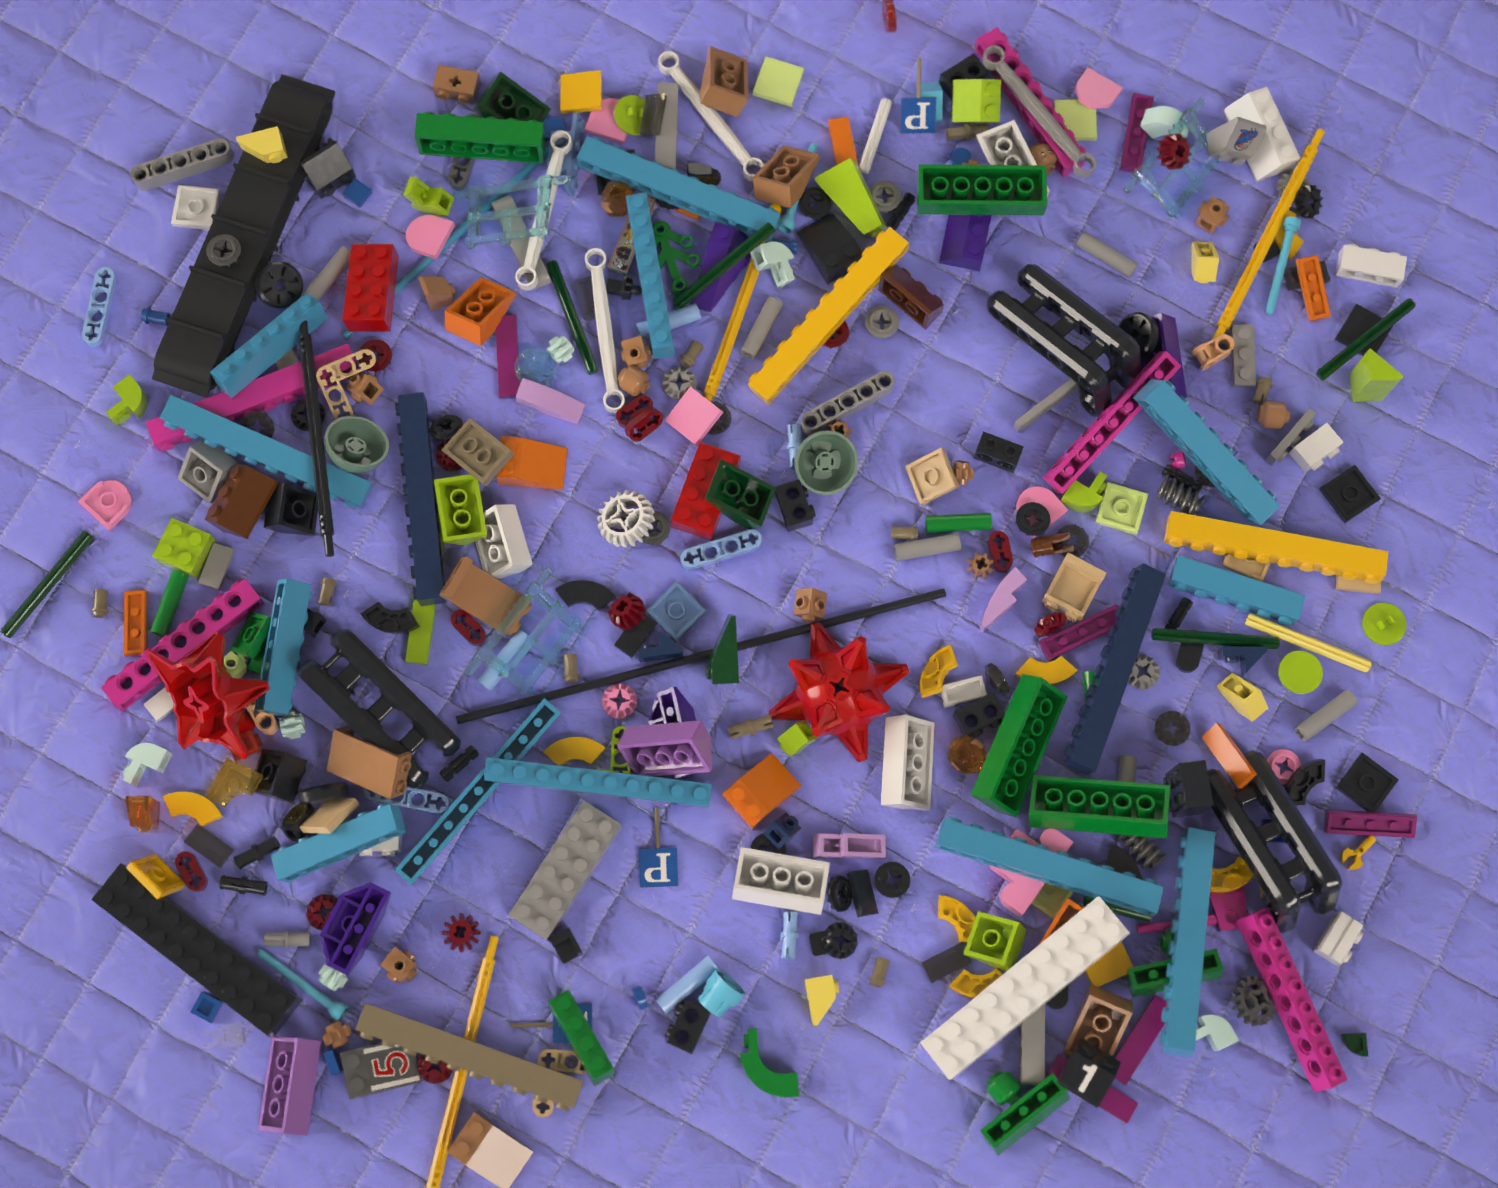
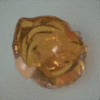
(614, 198)
(966, 754)

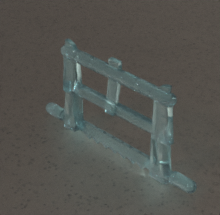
(1158, 190)
(541, 210)
(507, 670)

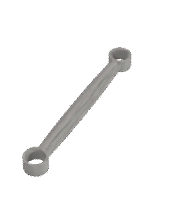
(1039, 111)

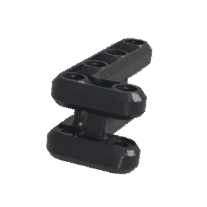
(1049, 341)
(394, 695)
(1321, 875)

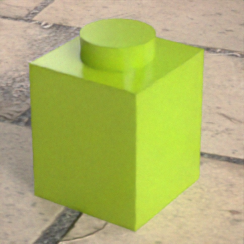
(796, 738)

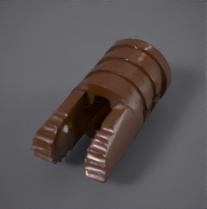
(1048, 545)

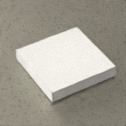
(195, 206)

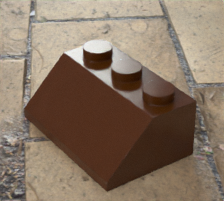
(910, 296)
(241, 501)

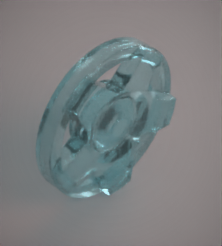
(534, 365)

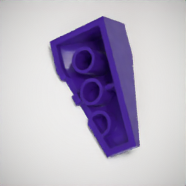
(721, 243)

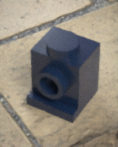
(787, 826)

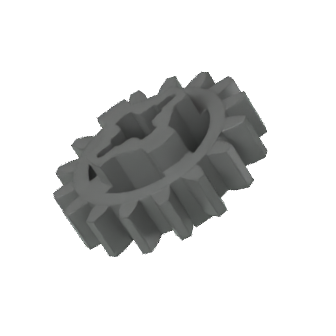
(1253, 1001)

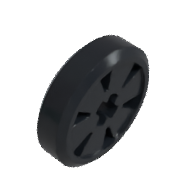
(266, 286)
(1147, 329)
(323, 792)

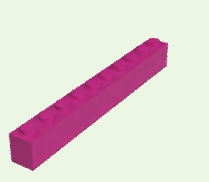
(259, 395)

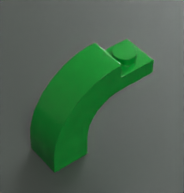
(772, 1083)

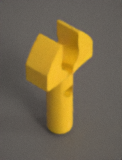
(1357, 853)

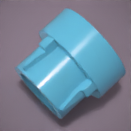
(721, 993)

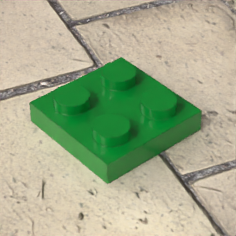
(251, 636)

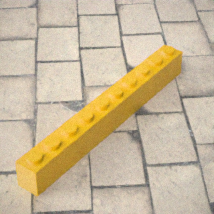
(828, 316)
(1276, 547)

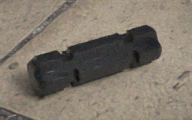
(901, 211)
(1182, 477)
(1179, 614)
(459, 763)

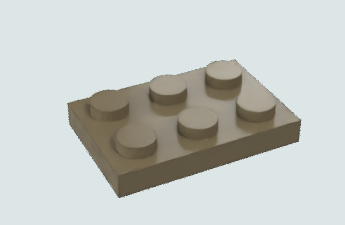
(478, 452)

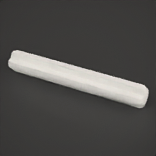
(875, 135)

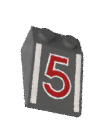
(378, 1070)

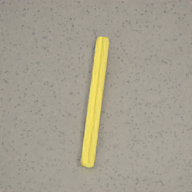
(1308, 643)

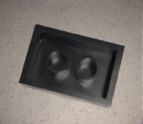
(1189, 789)

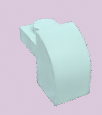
(1160, 120)
(777, 258)
(145, 756)
(1217, 1031)

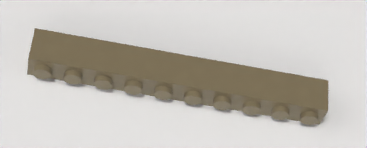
(470, 1056)

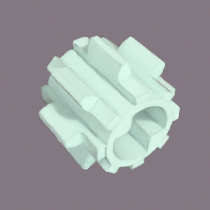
(560, 349)
(292, 725)
(332, 978)

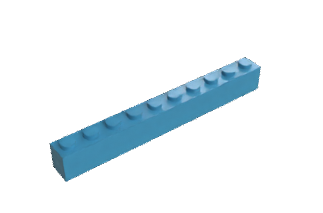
(675, 187)
(261, 450)
(597, 782)
(475, 794)
(1049, 867)
(1188, 943)

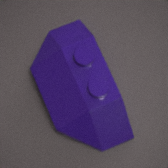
(671, 707)
(353, 926)

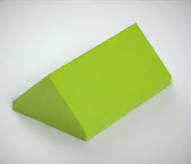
(1372, 378)
(460, 509)

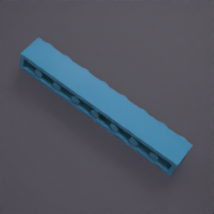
(650, 276)

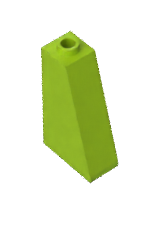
(851, 194)

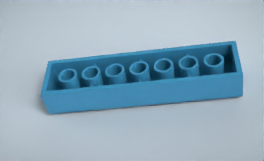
(1207, 451)

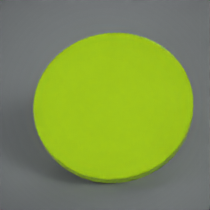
(629, 114)
(1384, 624)
(1300, 672)

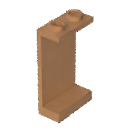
(481, 595)
(368, 764)

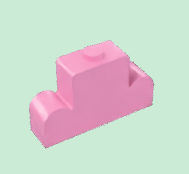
(1023, 890)

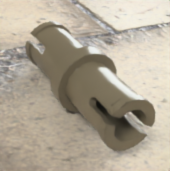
(965, 132)
(750, 727)

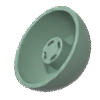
(355, 444)
(834, 470)

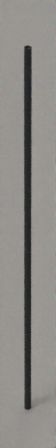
(673, 663)

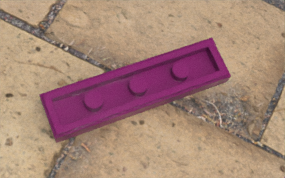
(1135, 136)
(506, 356)
(1078, 633)
(1370, 823)
(1140, 1039)
(1113, 1102)

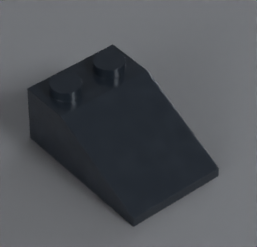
(830, 247)

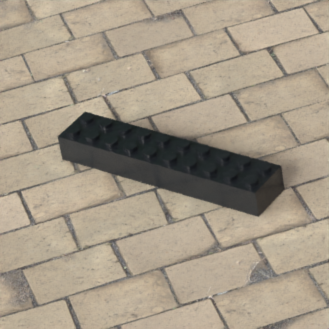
(198, 952)

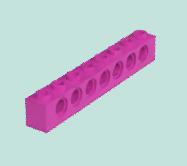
(1012, 59)
(1107, 425)
(142, 684)
(1291, 1000)

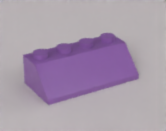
(667, 748)
(289, 1085)

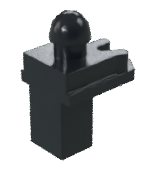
(623, 288)

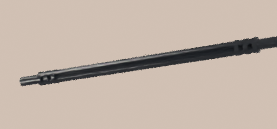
(316, 438)

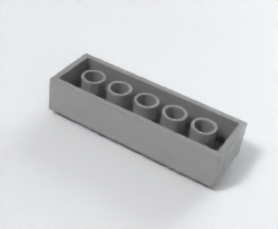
(565, 871)

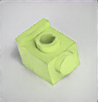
(239, 663)

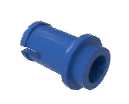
(791, 245)
(152, 316)

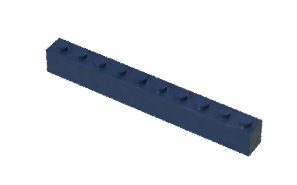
(421, 496)
(1114, 669)

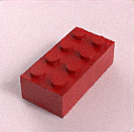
(370, 288)
(692, 511)

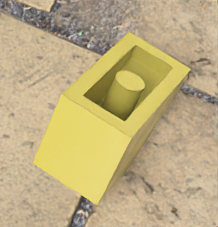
(264, 144)
(1204, 261)
(1243, 696)
(820, 994)

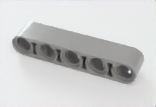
(667, 140)
(172, 161)
(520, 246)
(854, 395)
(1032, 1049)

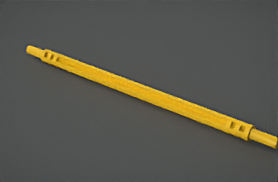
(1268, 235)
(733, 327)
(459, 1078)

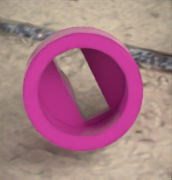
(1179, 458)

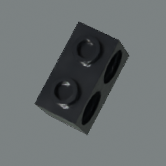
(961, 72)
(998, 452)
(790, 506)
(976, 711)
(694, 1029)

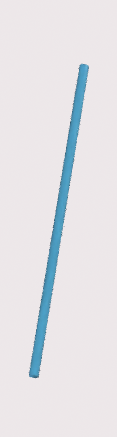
(456, 235)

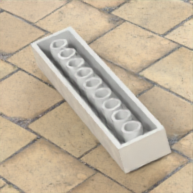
(1025, 988)

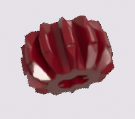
(1174, 151)
(627, 611)
(453, 931)

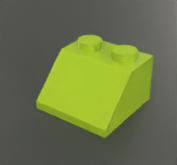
(976, 101)
(995, 941)

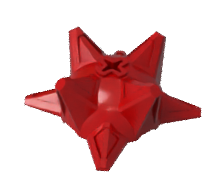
(208, 697)
(845, 712)

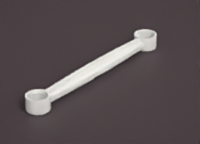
(710, 115)
(535, 243)
(604, 329)

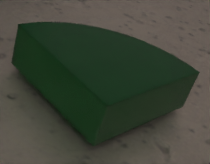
(1356, 1043)

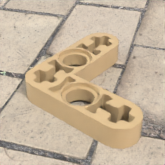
(338, 375)
(559, 1065)

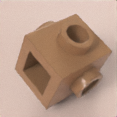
(1212, 215)
(630, 350)
(364, 388)
(810, 604)
(393, 962)

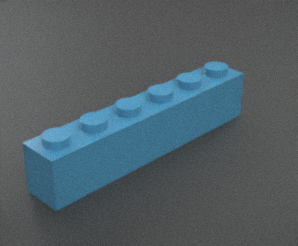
(267, 345)
(1236, 590)
(283, 646)
(346, 840)

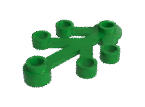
(669, 253)

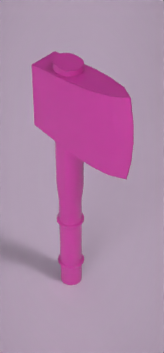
(1226, 909)

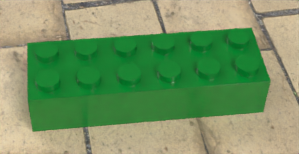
(480, 137)
(981, 189)
(1019, 745)
(1099, 806)

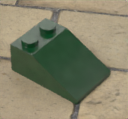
(508, 100)
(739, 495)
(724, 656)

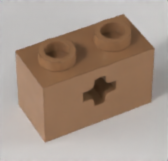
(456, 84)

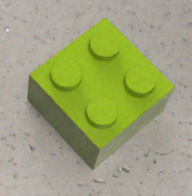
(184, 548)

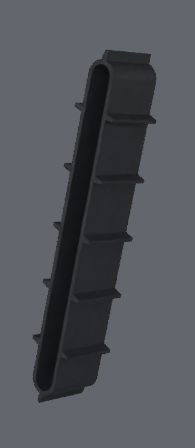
(255, 214)

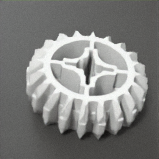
(635, 525)

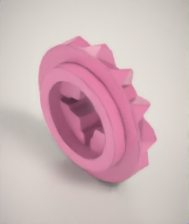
(626, 708)
(1279, 757)

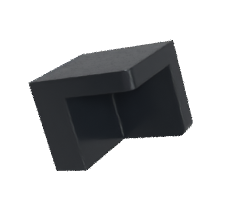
(314, 623)
(566, 945)

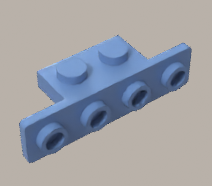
(570, 160)

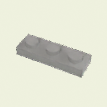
(1243, 356)
(1291, 438)

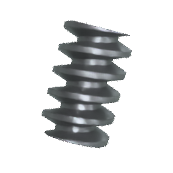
(1179, 496)
(1144, 849)

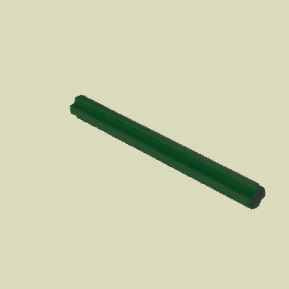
(723, 266)
(572, 317)
(1365, 339)
(46, 584)
(1214, 638)

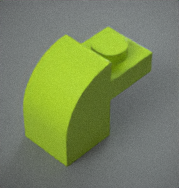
(428, 199)
(133, 401)
(1085, 499)

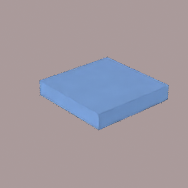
(676, 611)

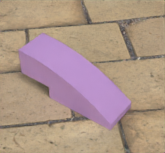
(549, 401)
(1002, 598)
(849, 846)

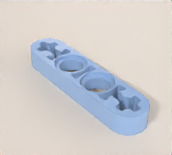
(103, 307)
(722, 553)
(406, 800)

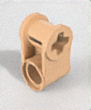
(1210, 353)
(260, 717)

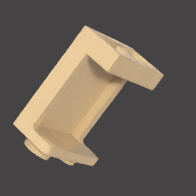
(1073, 587)

